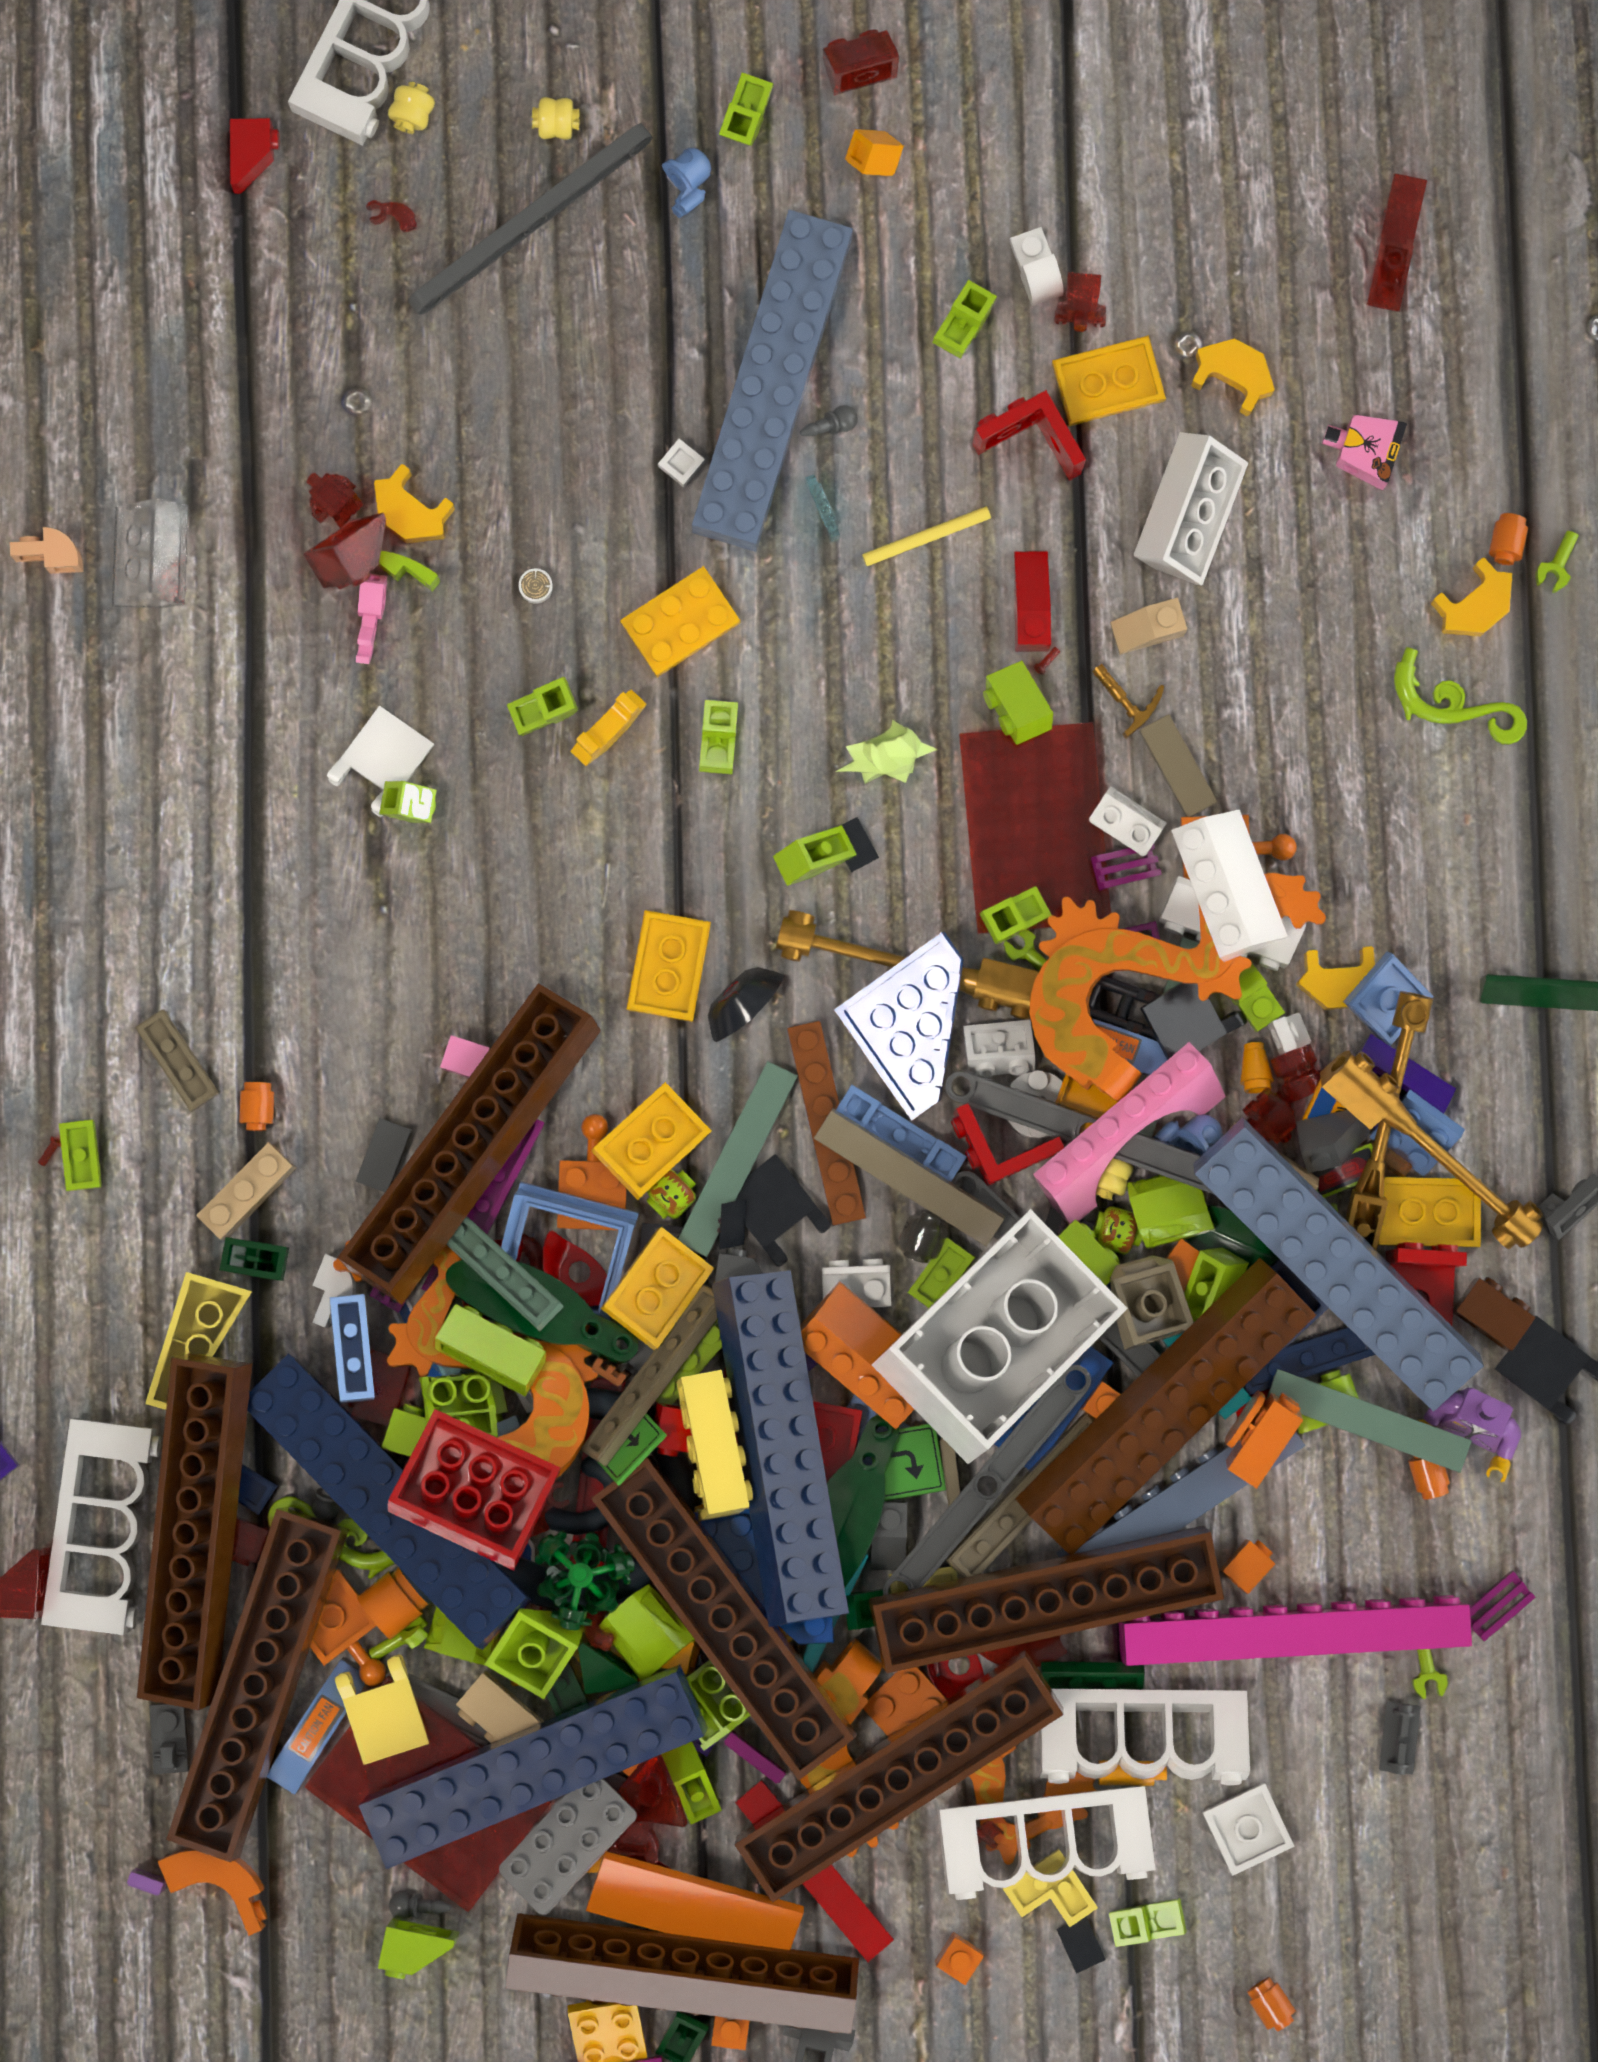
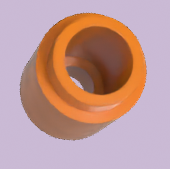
(1508, 539)
(256, 1106)
(1429, 1478)
(1271, 2004)

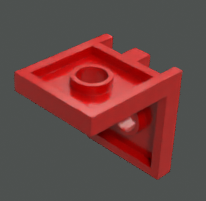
(1021, 416)
(980, 1155)
(1429, 1272)

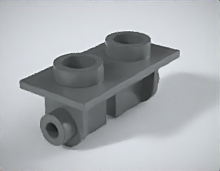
(1399, 1738)

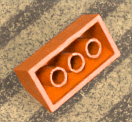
(846, 1340)

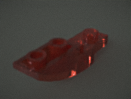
(1396, 242)

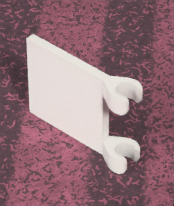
(382, 752)

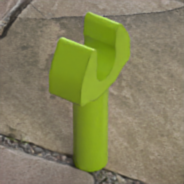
(1557, 565)
(1028, 952)
(412, 1636)
(1428, 1672)

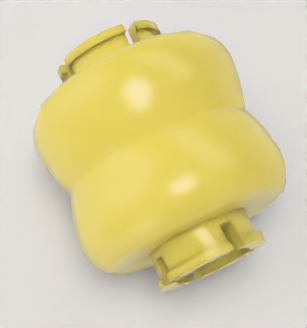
(411, 107)
(555, 118)
(1114, 1179)

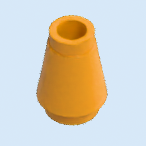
(1255, 1069)

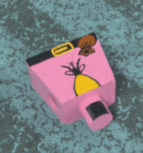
(1367, 447)

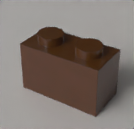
(1493, 1313)

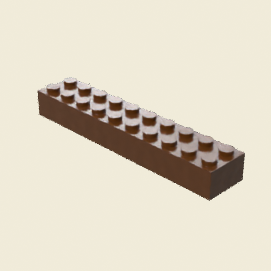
(469, 1143)
(1165, 1406)
(194, 1530)
(1046, 1599)
(725, 1618)
(257, 1684)
(899, 1775)
(683, 1973)

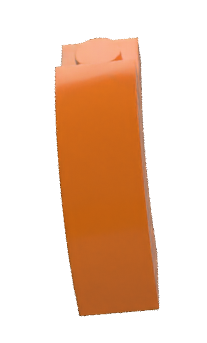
(235, 1877)

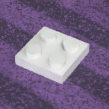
(1248, 1828)

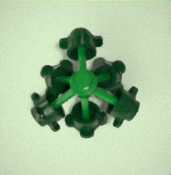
(587, 1555)

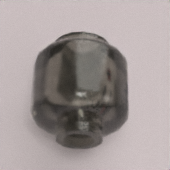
(923, 1237)

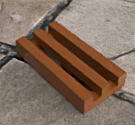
(610, 1371)

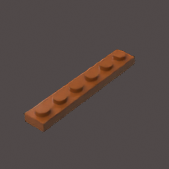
(819, 1099)

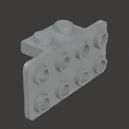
(566, 1844)

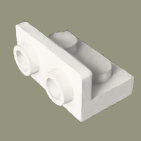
(1127, 821)
(1000, 1048)
(868, 1281)

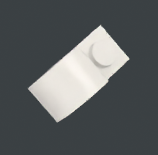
(1037, 266)
(335, 1285)

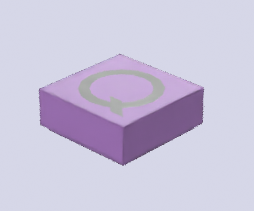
(146, 1881)

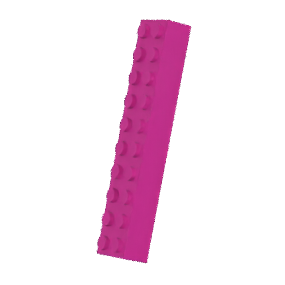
(1296, 1632)

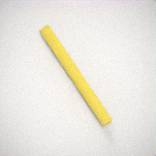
(926, 536)

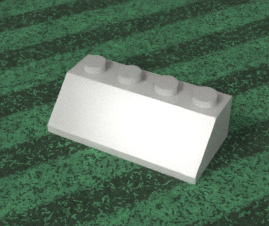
(1191, 507)
(1229, 884)
(1182, 914)

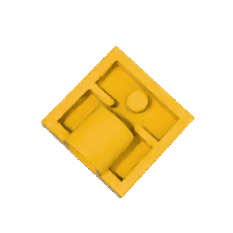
(606, 2032)

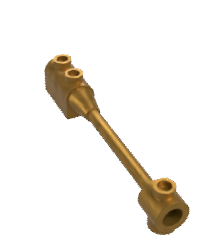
(991, 984)
(1375, 1100)
(1367, 1200)

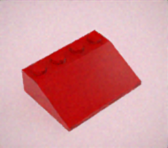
(473, 1489)

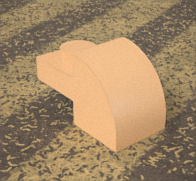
(55, 550)

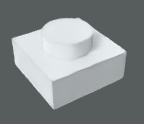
(681, 462)

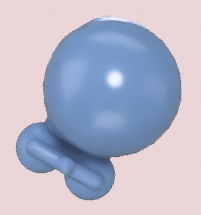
(687, 174)
(1194, 1136)

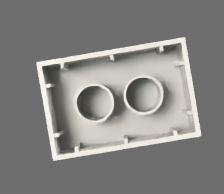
(999, 1337)

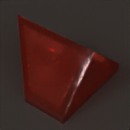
(653, 1794)

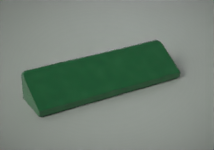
(1539, 992)

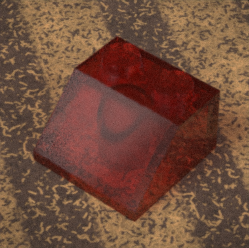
(860, 61)
(348, 552)
(25, 1586)

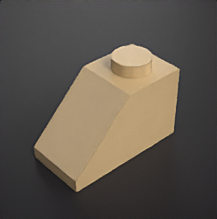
(1149, 626)

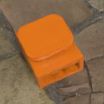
(1261, 1435)

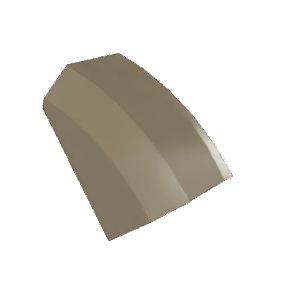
(1153, 1301)

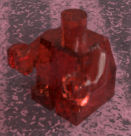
(1081, 302)
(333, 498)
(1271, 1116)
(638, 1840)

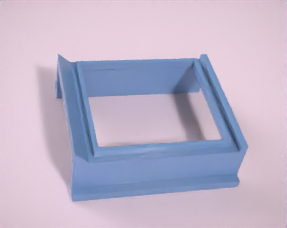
(578, 1208)

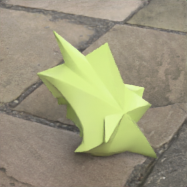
(887, 754)

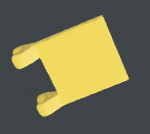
(384, 1717)

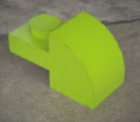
(746, 109)
(964, 319)
(542, 707)
(1015, 915)
(1257, 1000)

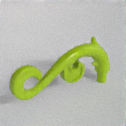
(1412, 704)
(374, 1562)

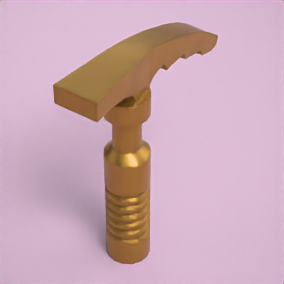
(1119, 695)

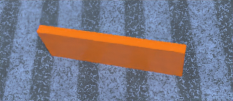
(690, 1904)

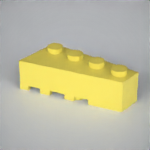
(197, 1326)
(714, 1445)

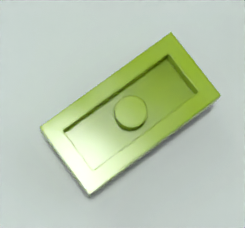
(80, 1155)
(940, 1273)

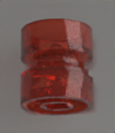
(1286, 1068)

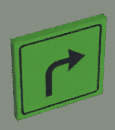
(635, 1449)
(914, 1464)

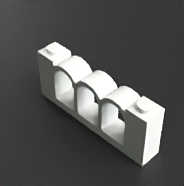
(333, 108)
(86, 1610)
(1228, 1734)
(1129, 1825)

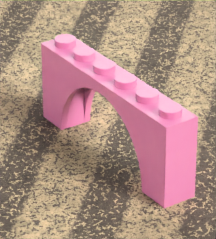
(1179, 1084)

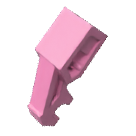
(371, 608)

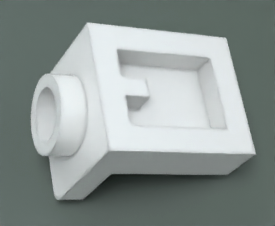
(1289, 1033)

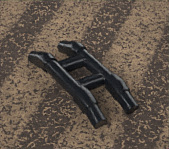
(1120, 1018)

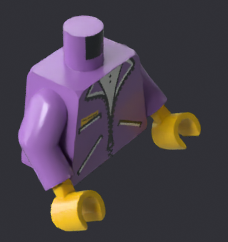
(1483, 1422)

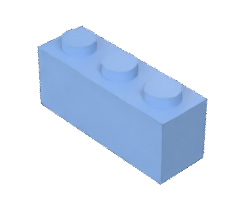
(352, 1348)

